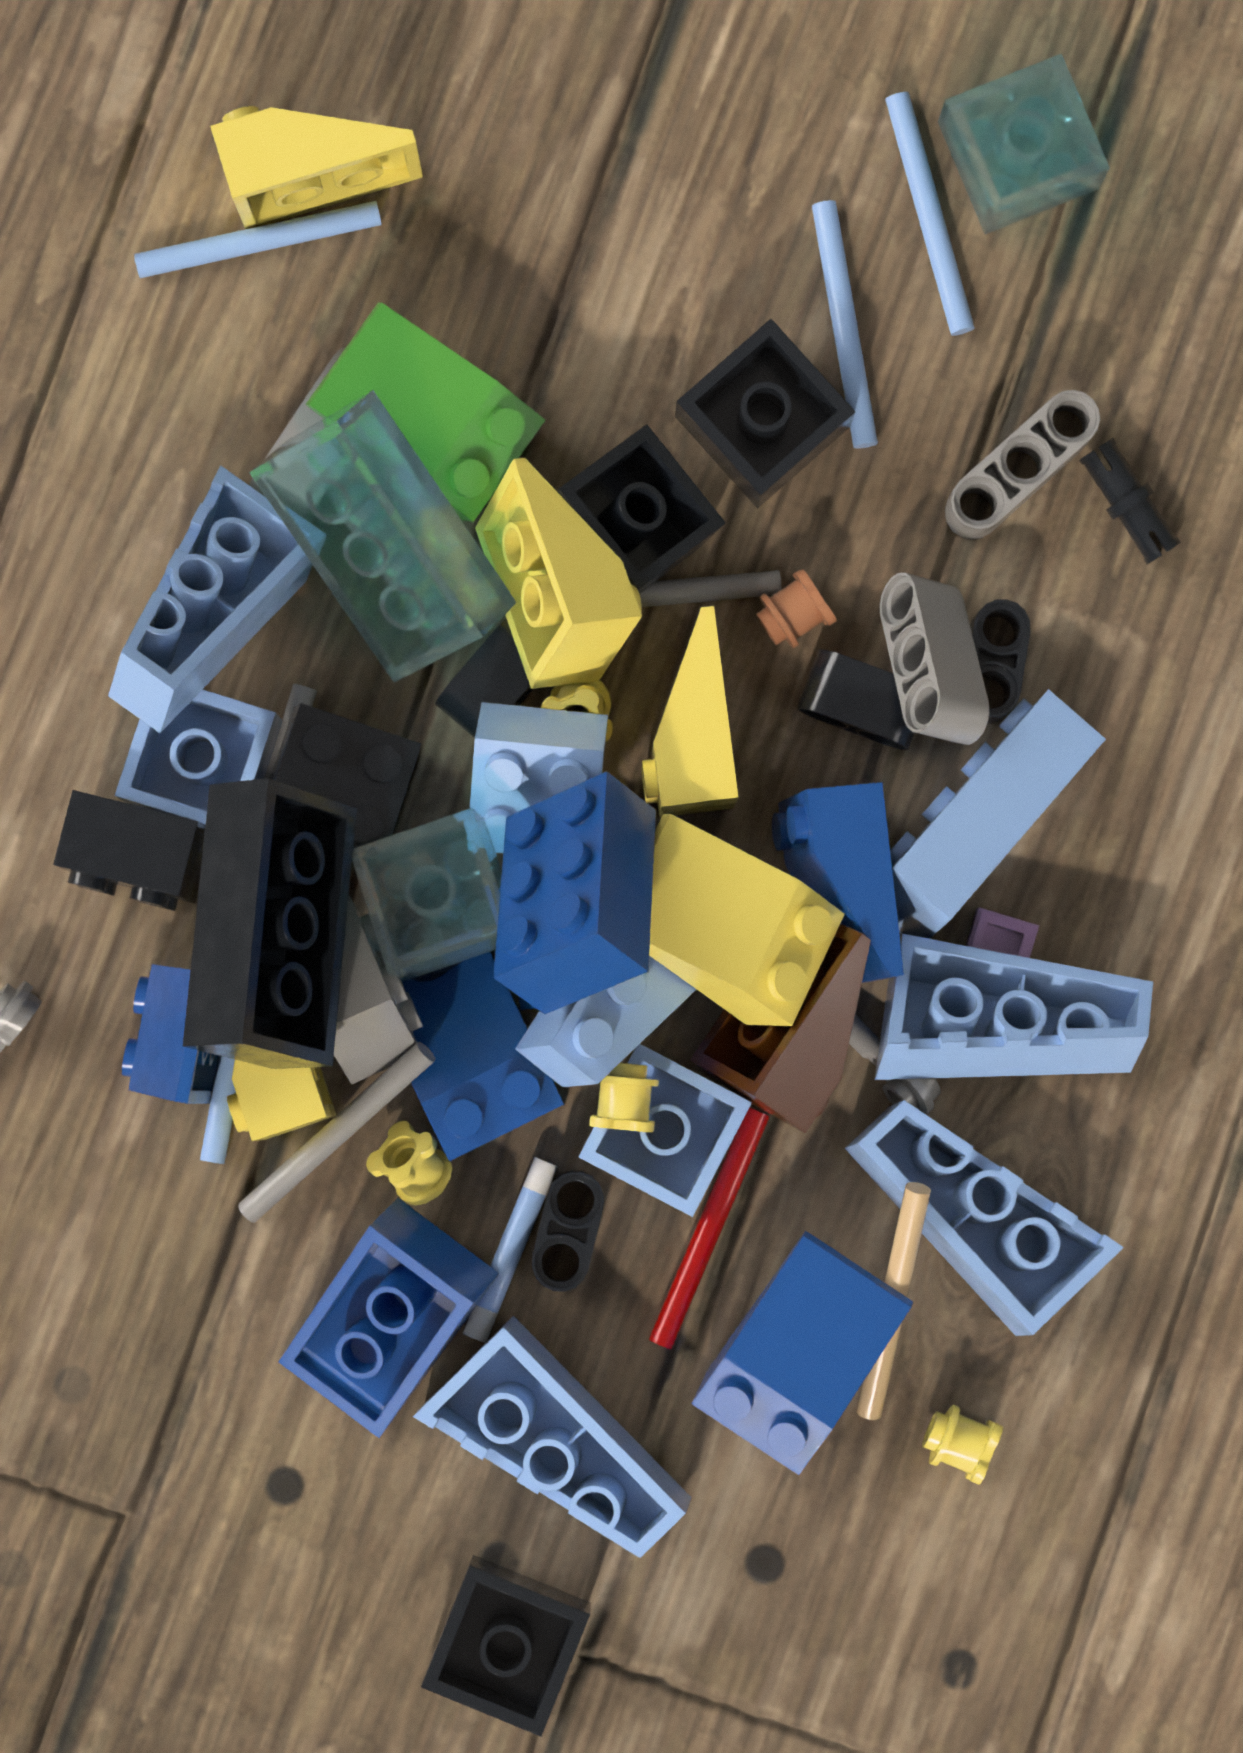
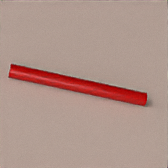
(708, 1229)

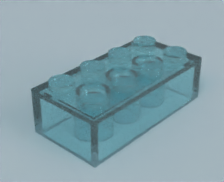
(383, 537)

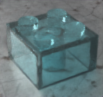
(1023, 143)
(432, 893)

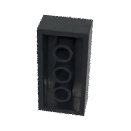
(270, 925)

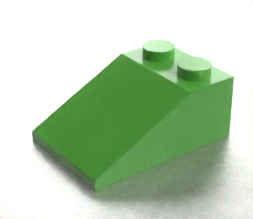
(445, 406)

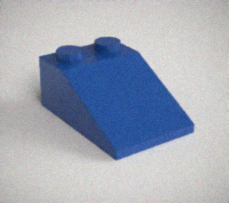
(842, 851)
(158, 1059)
(478, 1078)
(387, 1316)
(801, 1352)

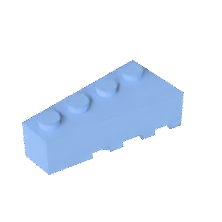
(213, 598)
(989, 812)
(1006, 1016)
(596, 1033)
(983, 1219)
(556, 1438)

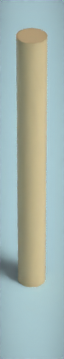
(899, 1277)

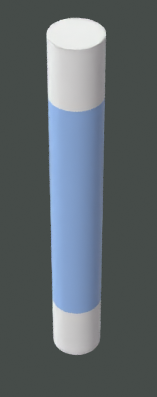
(511, 1247)

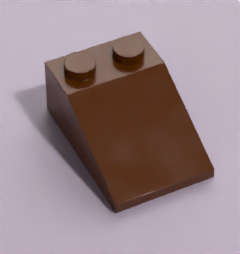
(799, 1065)

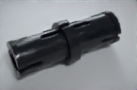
(1130, 501)

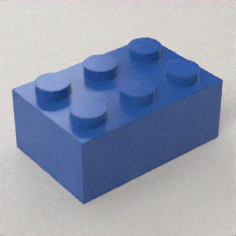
(576, 894)

